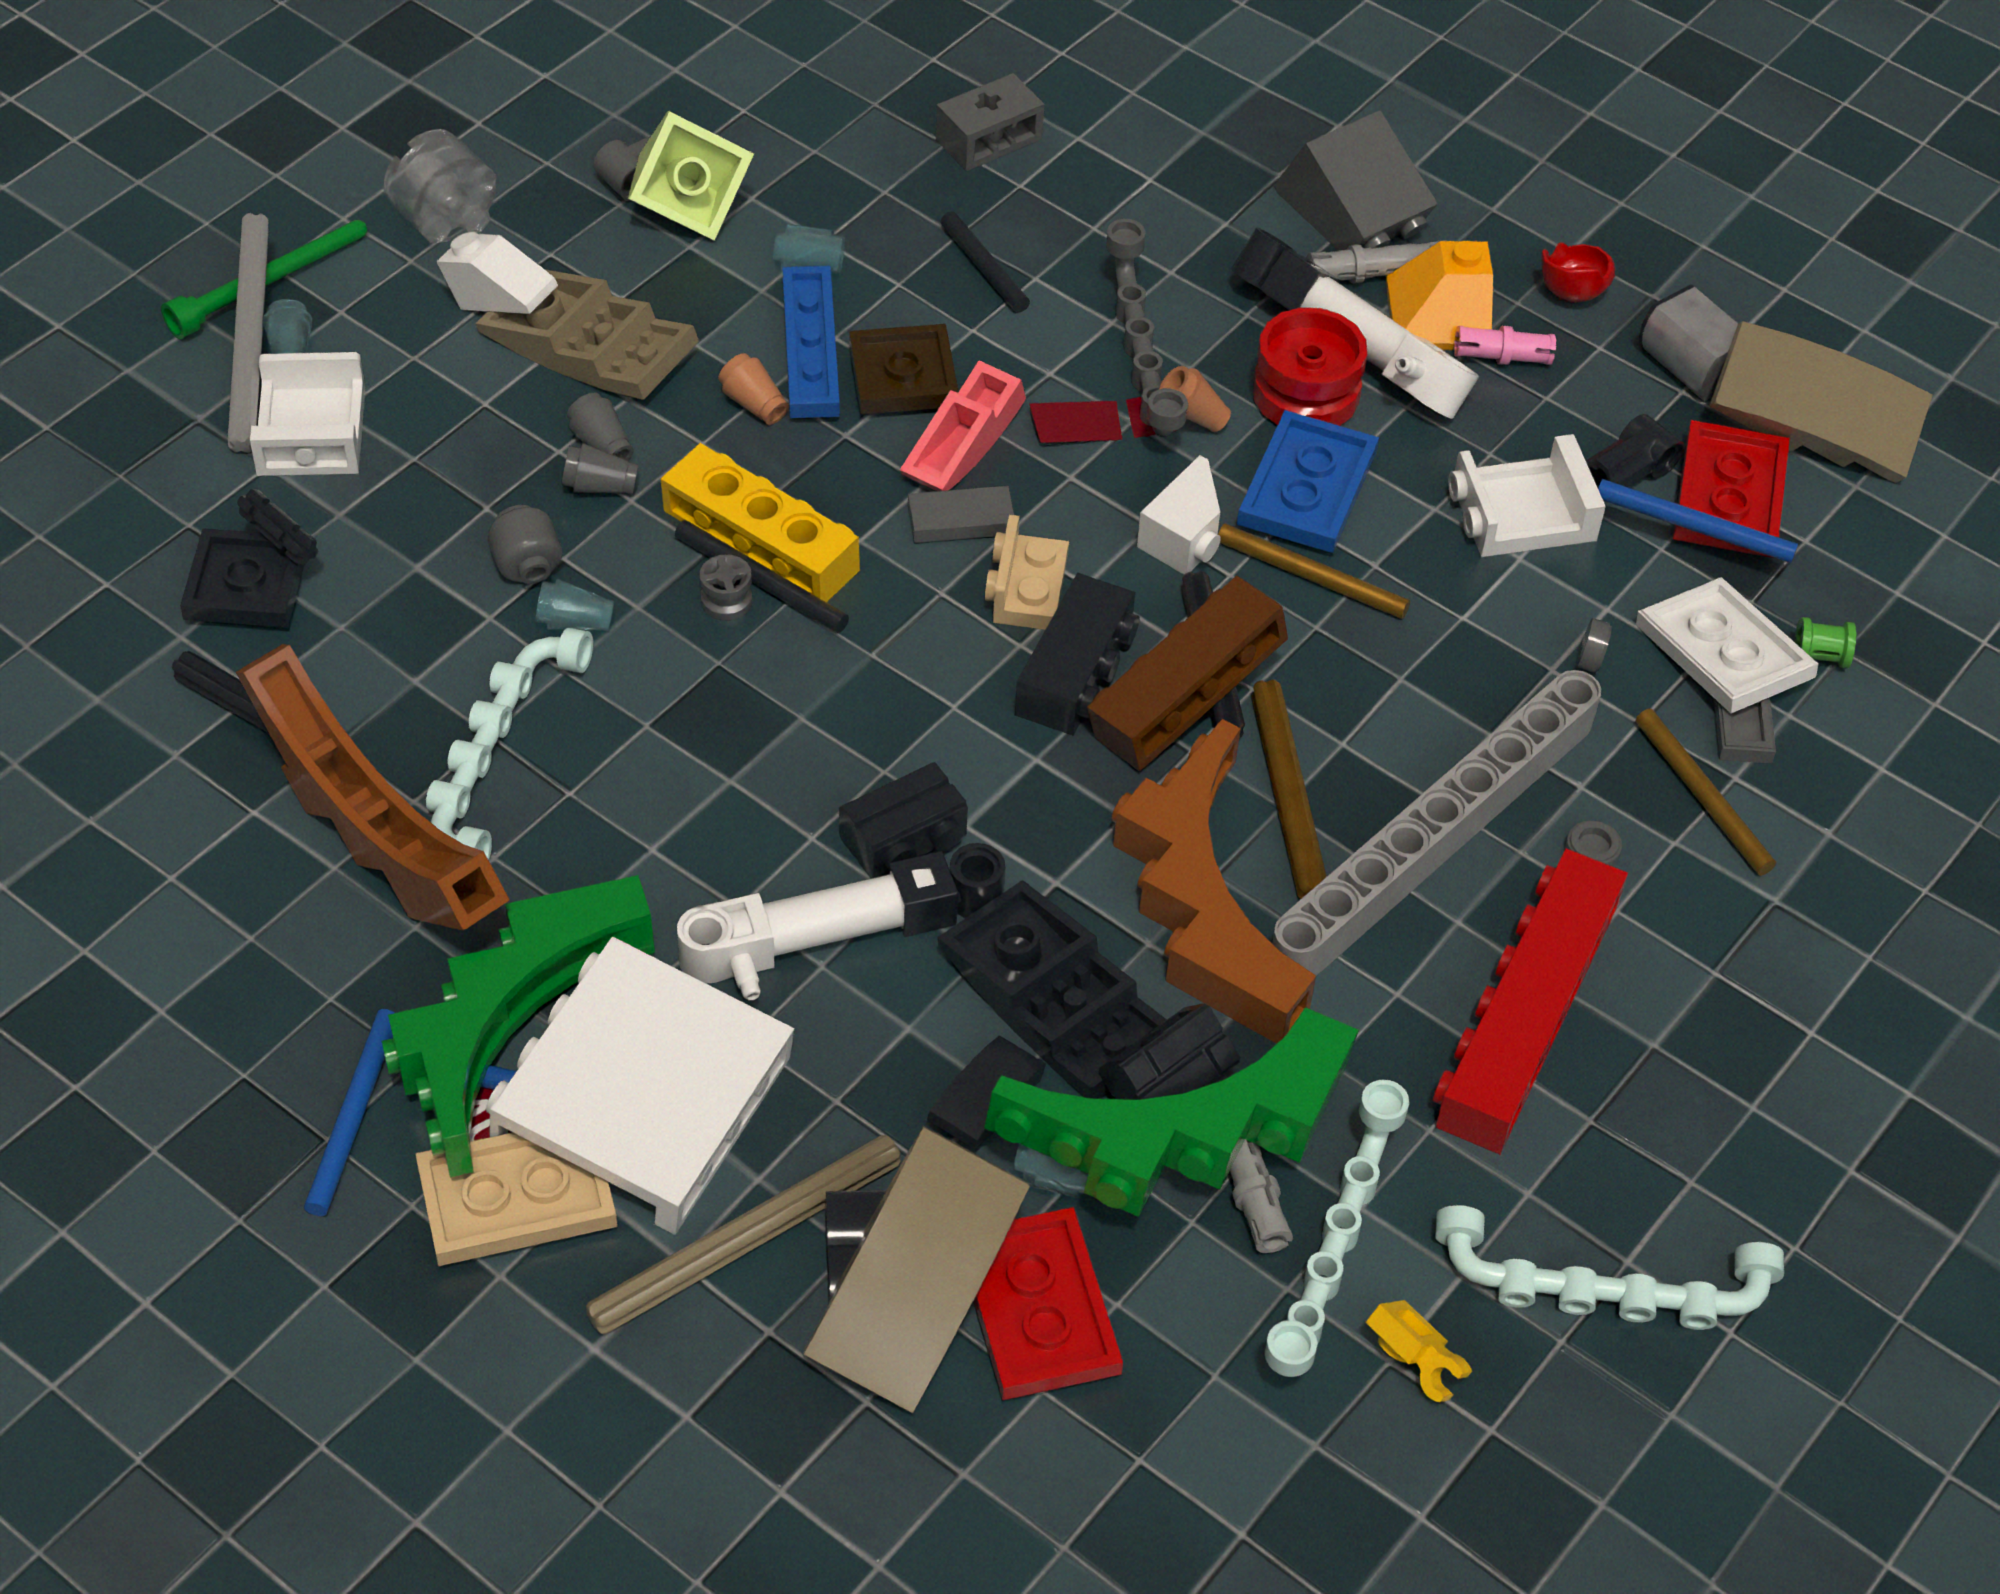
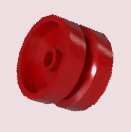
(1310, 366)

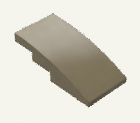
(594, 336)
(1821, 400)
(917, 1269)

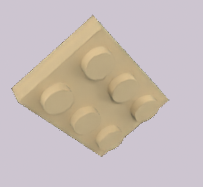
(510, 1200)

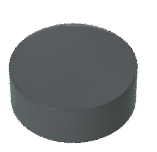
(1594, 645)
(1595, 841)

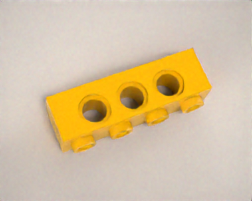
(761, 521)

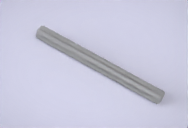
(248, 331)

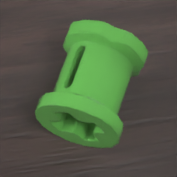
(1827, 641)

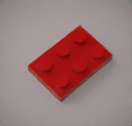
(1734, 478)
(1045, 1309)

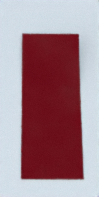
(1086, 421)

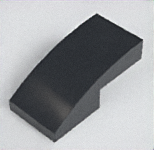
(966, 1100)

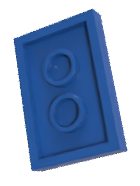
(1308, 481)

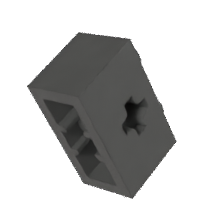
(989, 122)

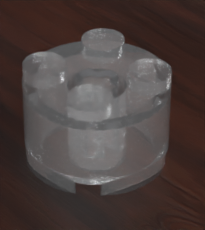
(441, 186)

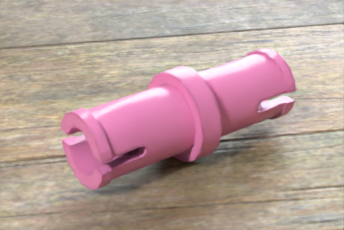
(1504, 345)

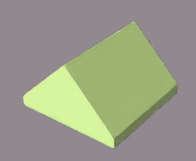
(689, 175)

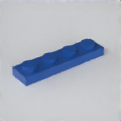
(810, 342)

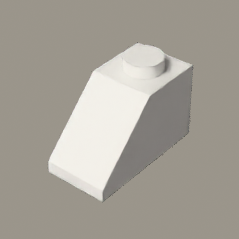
(494, 275)
(1183, 520)

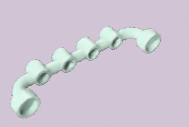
(493, 721)
(1579, 1287)
(1291, 1343)

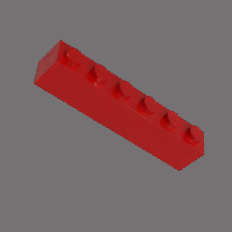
(1530, 1002)

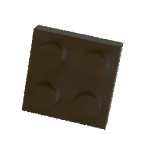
(902, 368)

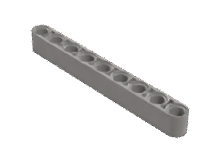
(1438, 823)

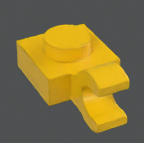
(1414, 1340)

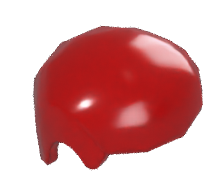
(1577, 272)

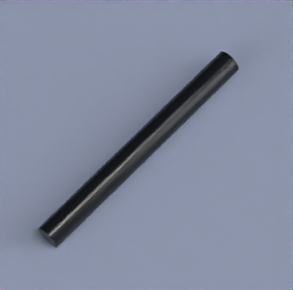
(766, 578)

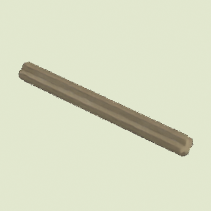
(740, 1235)

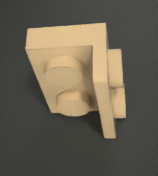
(1028, 577)

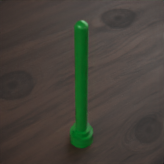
(186, 314)

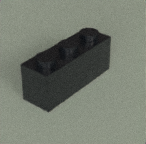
(1076, 654)

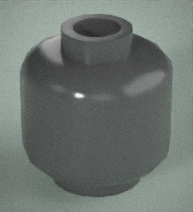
(524, 544)

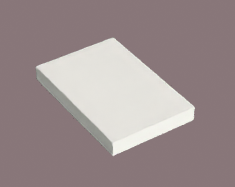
(1726, 645)

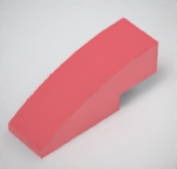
(965, 428)

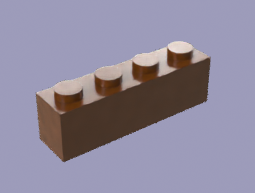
(1187, 672)

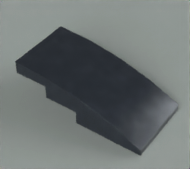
(1050, 984)

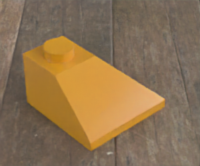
(1443, 290)

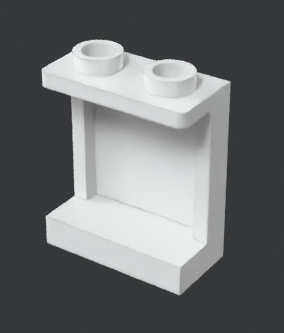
(309, 414)
(1528, 501)

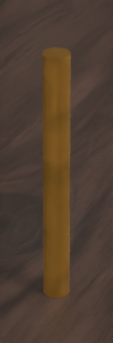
(1314, 571)
(1706, 792)

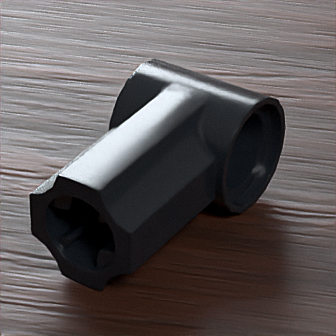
(1640, 450)

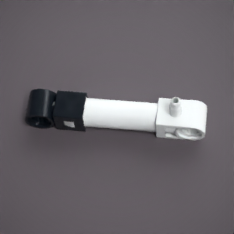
(1404, 357)
(915, 896)

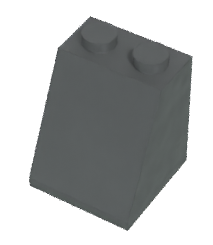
(1358, 186)

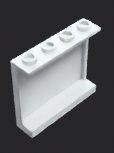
(643, 1078)

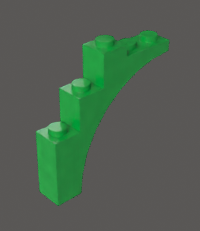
(494, 991)
(1193, 1132)

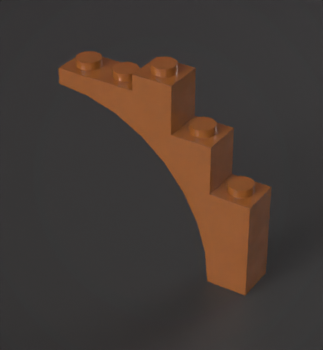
(428, 870)
(1213, 944)

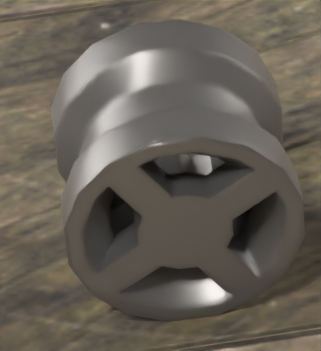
(726, 587)

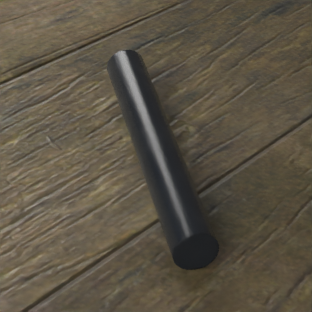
(985, 262)

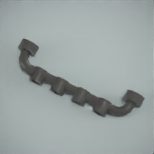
(1160, 408)

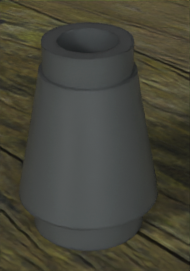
(598, 425)
(598, 471)

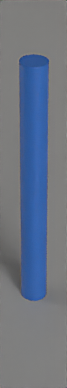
(1697, 521)
(349, 1117)

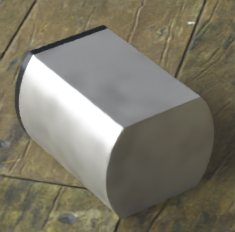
(1689, 338)

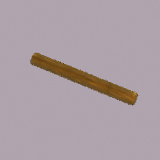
(1288, 786)

